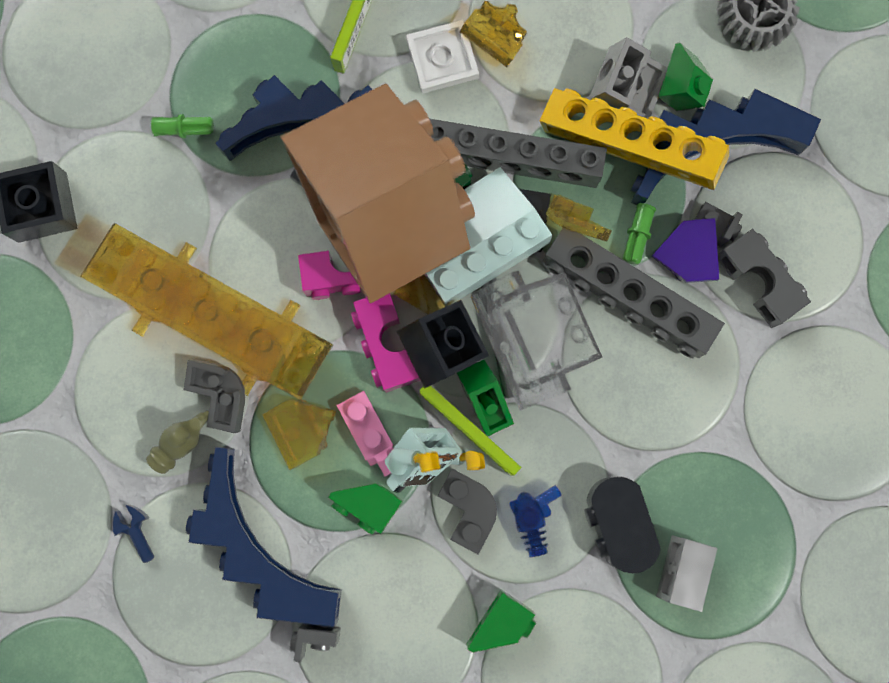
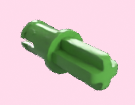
(181, 126)
(639, 233)

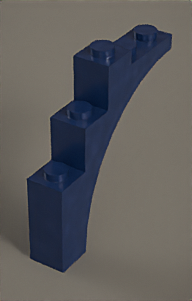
(278, 113)
(755, 121)
(222, 523)

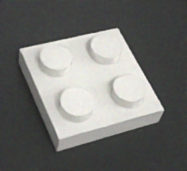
(442, 57)

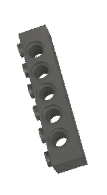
(524, 154)
(702, 325)

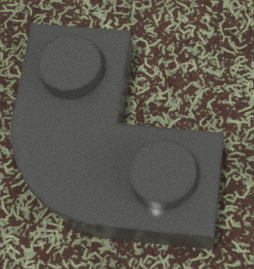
(225, 391)
(478, 507)

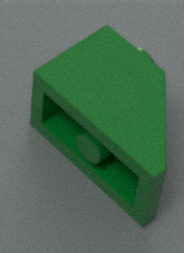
(685, 81)
(485, 397)
(502, 624)

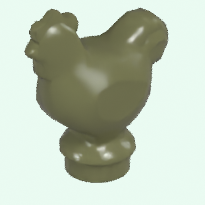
(176, 443)

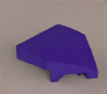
(691, 251)

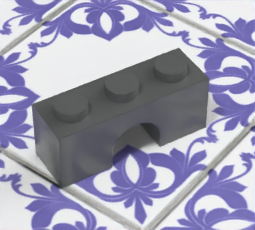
(782, 293)

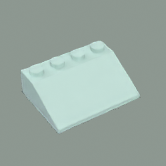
(499, 237)

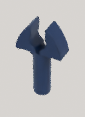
(134, 531)

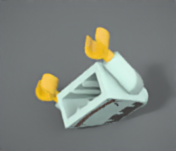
(424, 455)

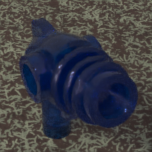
(530, 517)

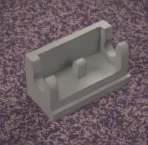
(686, 573)

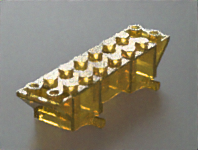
(207, 311)

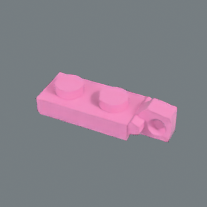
(367, 430)

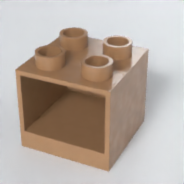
(383, 189)

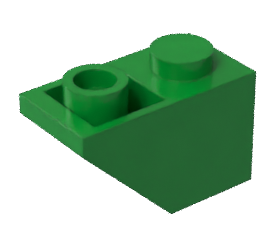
(369, 503)

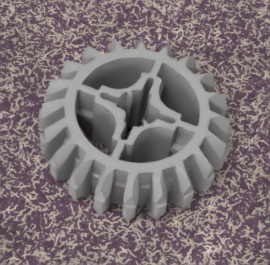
(742, 24)

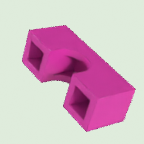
(321, 278)
(392, 368)

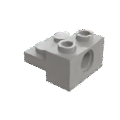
(629, 78)

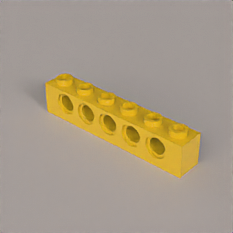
(642, 151)

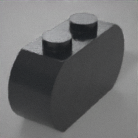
(622, 525)

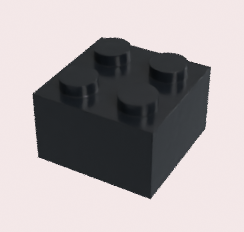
(35, 202)
(442, 343)

